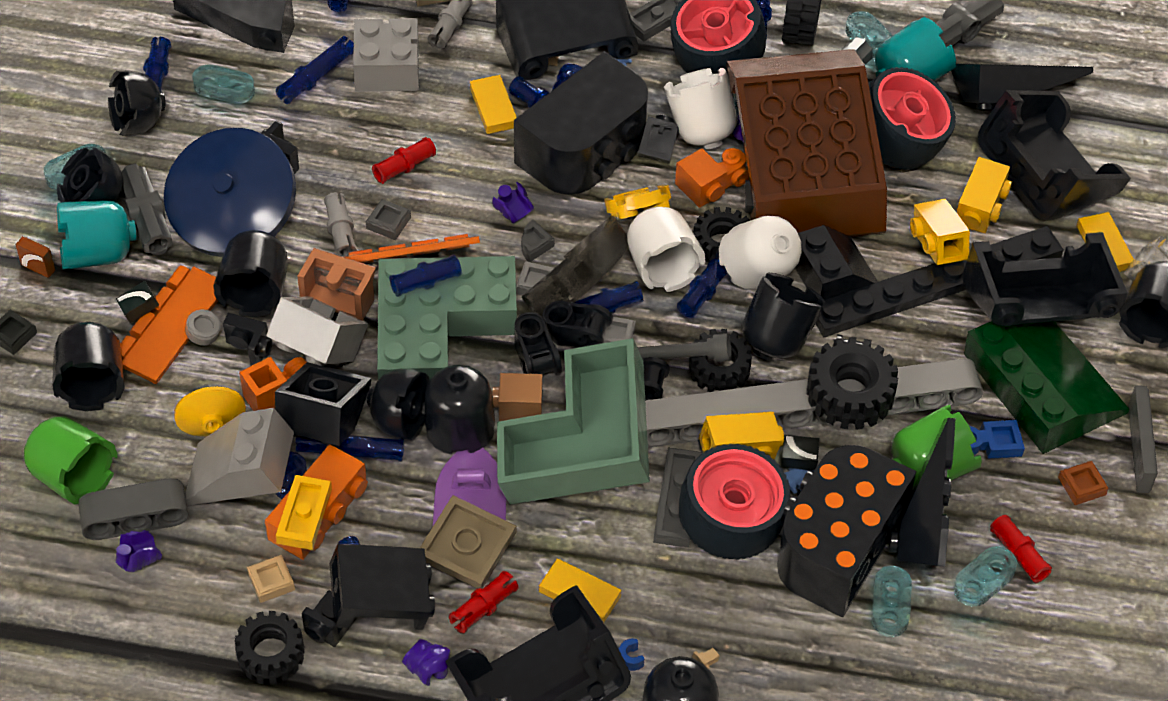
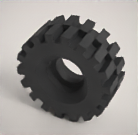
(801, 21)
(856, 363)

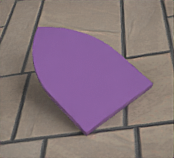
(472, 480)

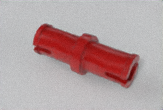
(404, 160)
(1021, 547)
(483, 602)

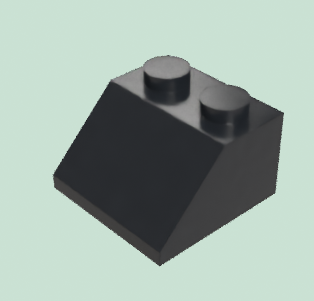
(831, 262)
(322, 403)

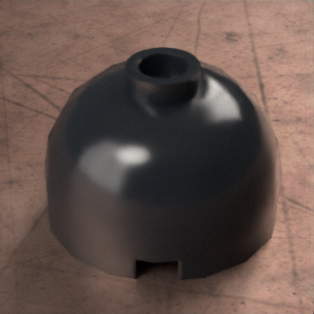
(135, 102)
(90, 177)
(398, 402)
(680, 680)

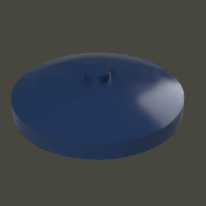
(228, 186)

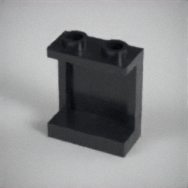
(380, 584)

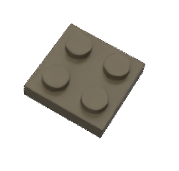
(467, 542)

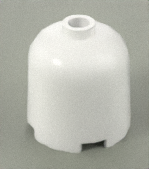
(703, 107)
(664, 248)
(759, 248)

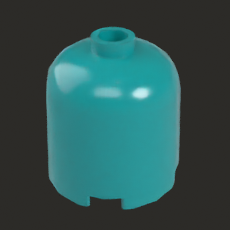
(918, 49)
(94, 233)

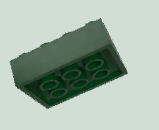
(1043, 381)

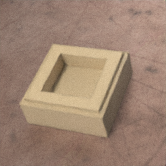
(271, 578)

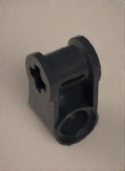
(575, 324)
(535, 351)

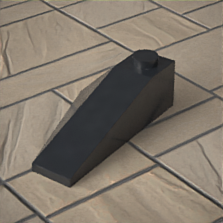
(253, 22)
(988, 82)
(923, 526)

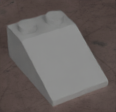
(241, 459)

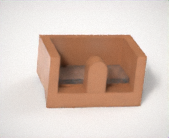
(338, 282)

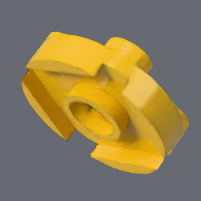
(627, 203)

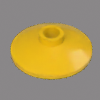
(208, 410)

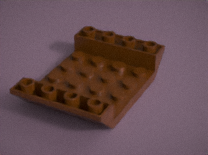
(811, 141)

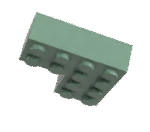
(418, 323)
(590, 444)

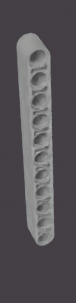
(918, 389)

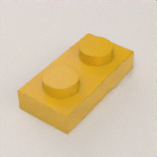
(303, 512)

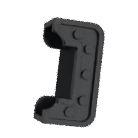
(550, 28)
(1043, 163)
(1046, 290)
(561, 664)

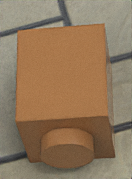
(518, 395)

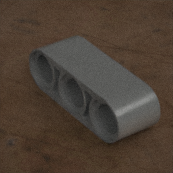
(133, 508)

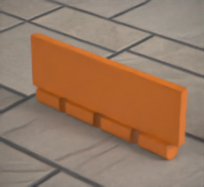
(416, 248)
(160, 338)

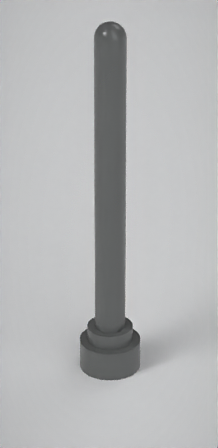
(715, 348)

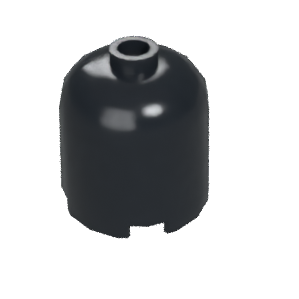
(252, 273)
(1146, 305)
(780, 317)
(87, 366)
(459, 409)

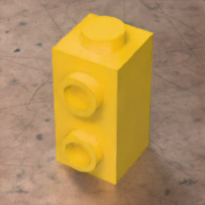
(982, 194)
(940, 231)
(747, 429)

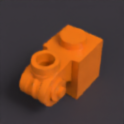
(706, 179)
(263, 379)

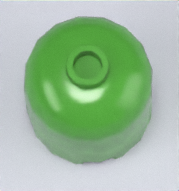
(915, 441)
(69, 458)

